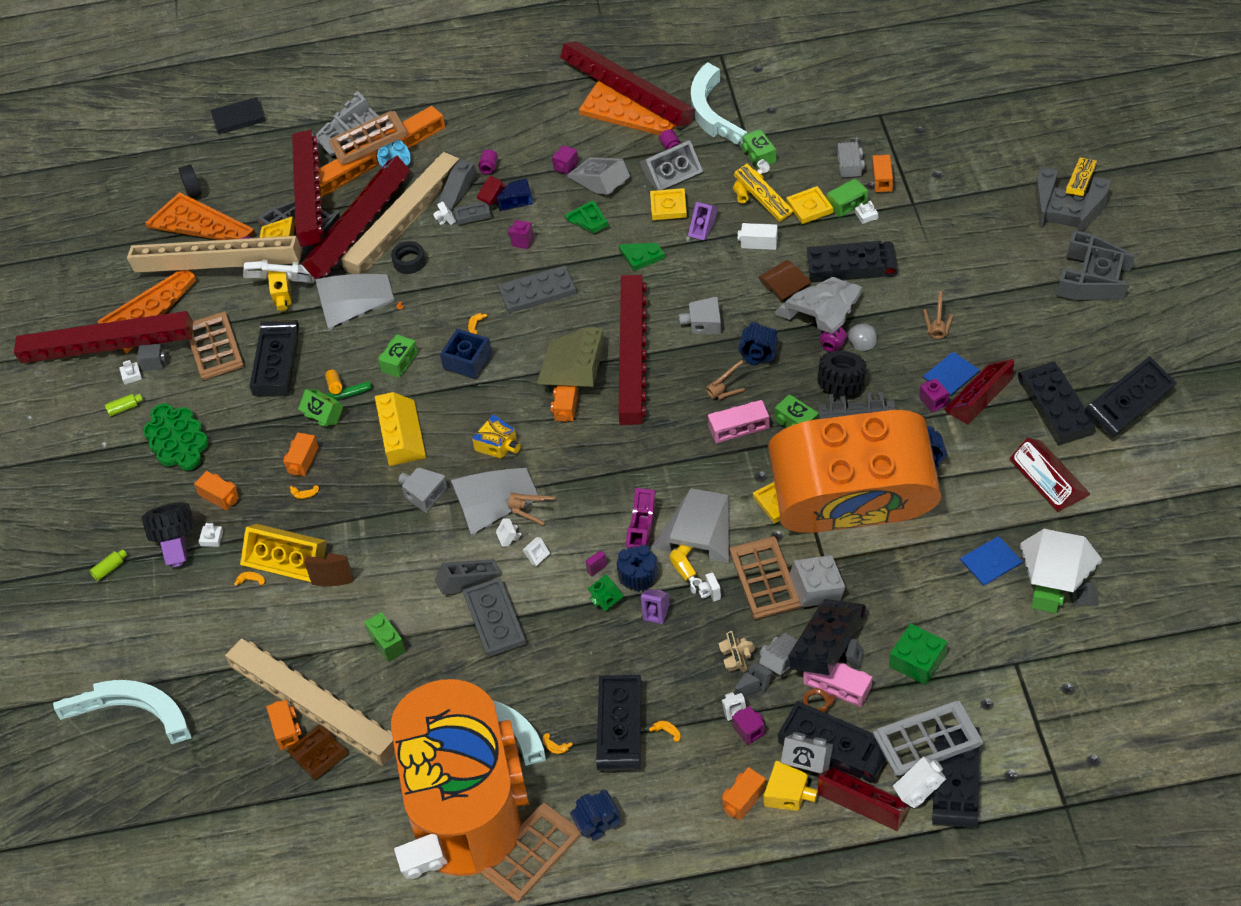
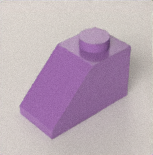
(702, 220)
(174, 551)
(655, 605)

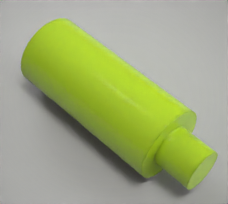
(122, 404)
(107, 565)

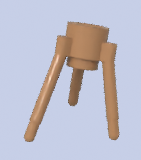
(937, 329)
(716, 388)
(517, 501)

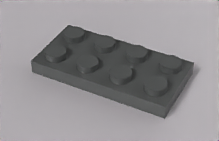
(536, 289)
(494, 617)

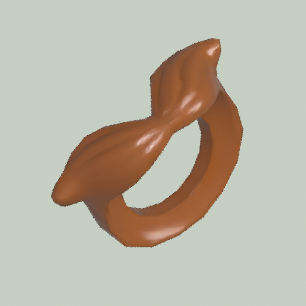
(828, 698)

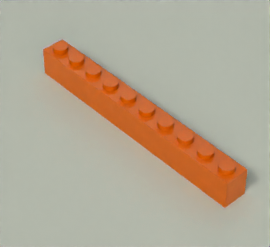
(418, 128)

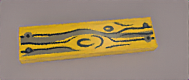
(1081, 176)
(763, 192)

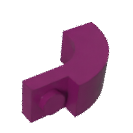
(642, 518)

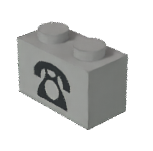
(807, 753)

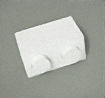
(420, 856)

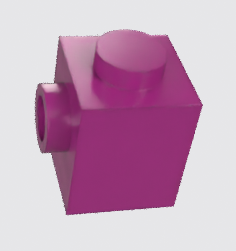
(565, 159)
(521, 234)
(933, 395)
(748, 725)

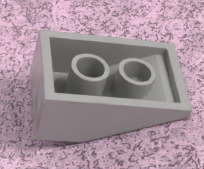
(600, 174)

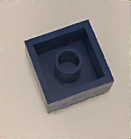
(466, 353)

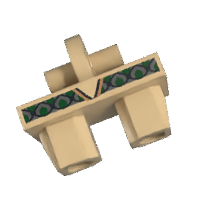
(738, 650)

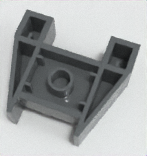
(1068, 209)
(288, 210)
(1100, 269)

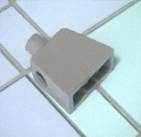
(703, 317)
(423, 487)

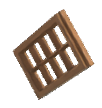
(372, 146)
(221, 368)
(774, 608)
(559, 822)

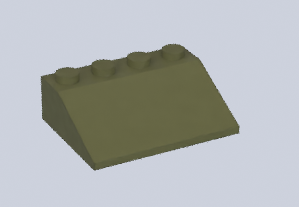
(573, 358)

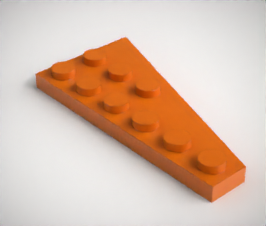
(613, 107)
(196, 219)
(154, 300)

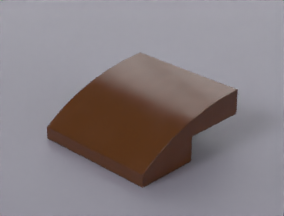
(784, 280)
(330, 571)
(317, 752)

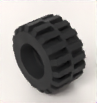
(841, 372)
(168, 522)

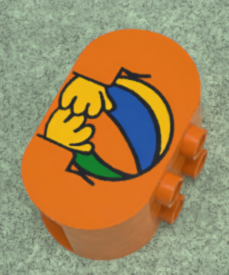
(854, 471)
(459, 773)

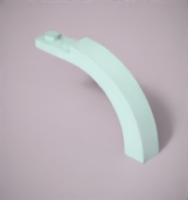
(707, 119)
(132, 694)
(524, 734)

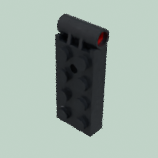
(851, 261)
(274, 358)
(1130, 397)
(1056, 403)
(826, 636)
(619, 722)
(853, 747)
(958, 796)

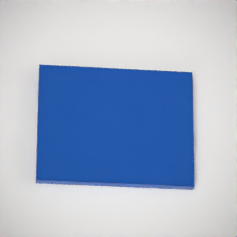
(952, 372)
(991, 560)

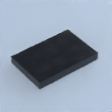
(237, 115)

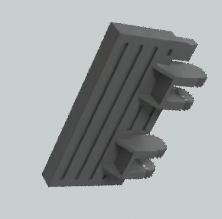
(839, 409)

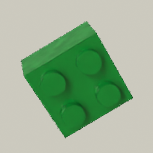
(918, 654)

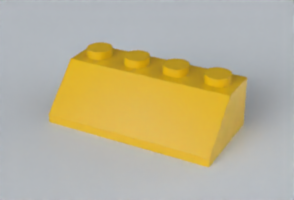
(400, 428)
(280, 551)

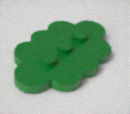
(175, 436)

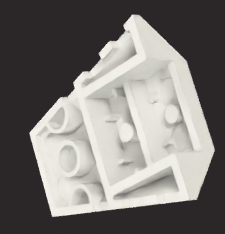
(1059, 559)

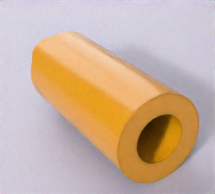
(333, 381)

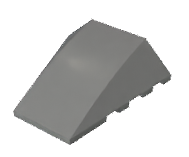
(354, 114)
(352, 296)
(487, 494)
(699, 523)

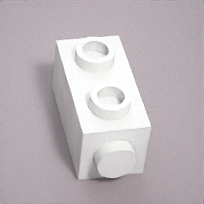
(758, 236)
(919, 782)

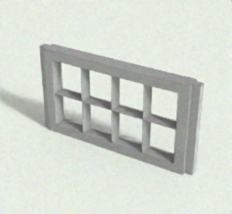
(962, 718)

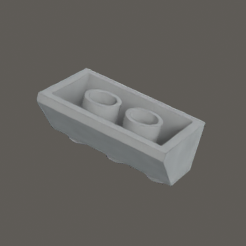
(671, 166)

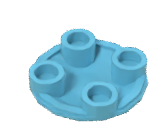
(393, 149)

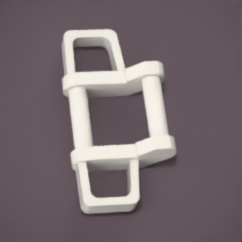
(291, 270)

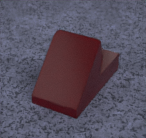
(490, 190)

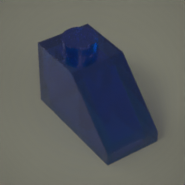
(515, 195)

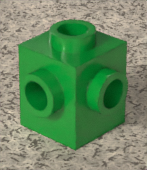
(604, 593)

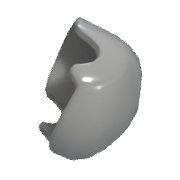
(862, 337)

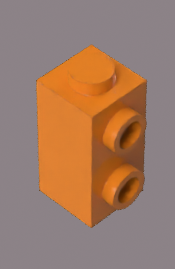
(882, 173)
(564, 403)
(300, 454)
(217, 490)
(283, 725)
(743, 793)

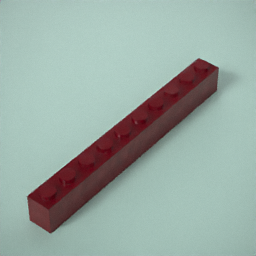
(627, 83)
(307, 188)
(354, 219)
(103, 337)
(631, 350)

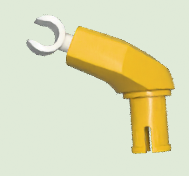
(741, 190)
(683, 567)

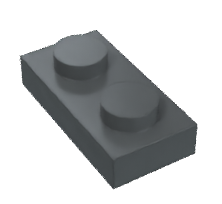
(472, 213)

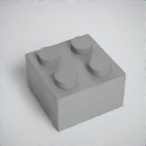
(816, 580)

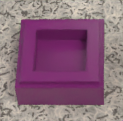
(596, 563)

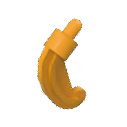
(473, 321)
(304, 494)
(249, 576)
(668, 727)
(553, 747)

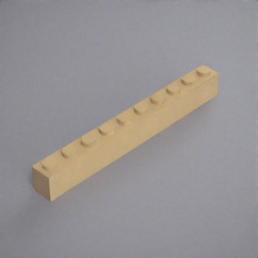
(399, 216)
(213, 254)
(312, 701)

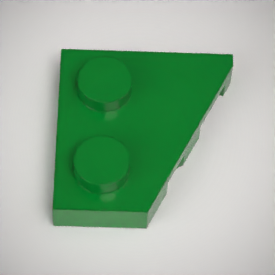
(588, 217)
(641, 254)

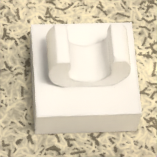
(866, 212)
(444, 214)
(130, 372)
(507, 532)
(211, 535)
(536, 551)
(710, 588)
(732, 704)

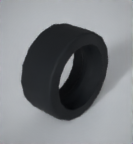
(189, 181)
(410, 266)

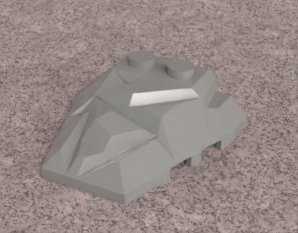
(826, 301)

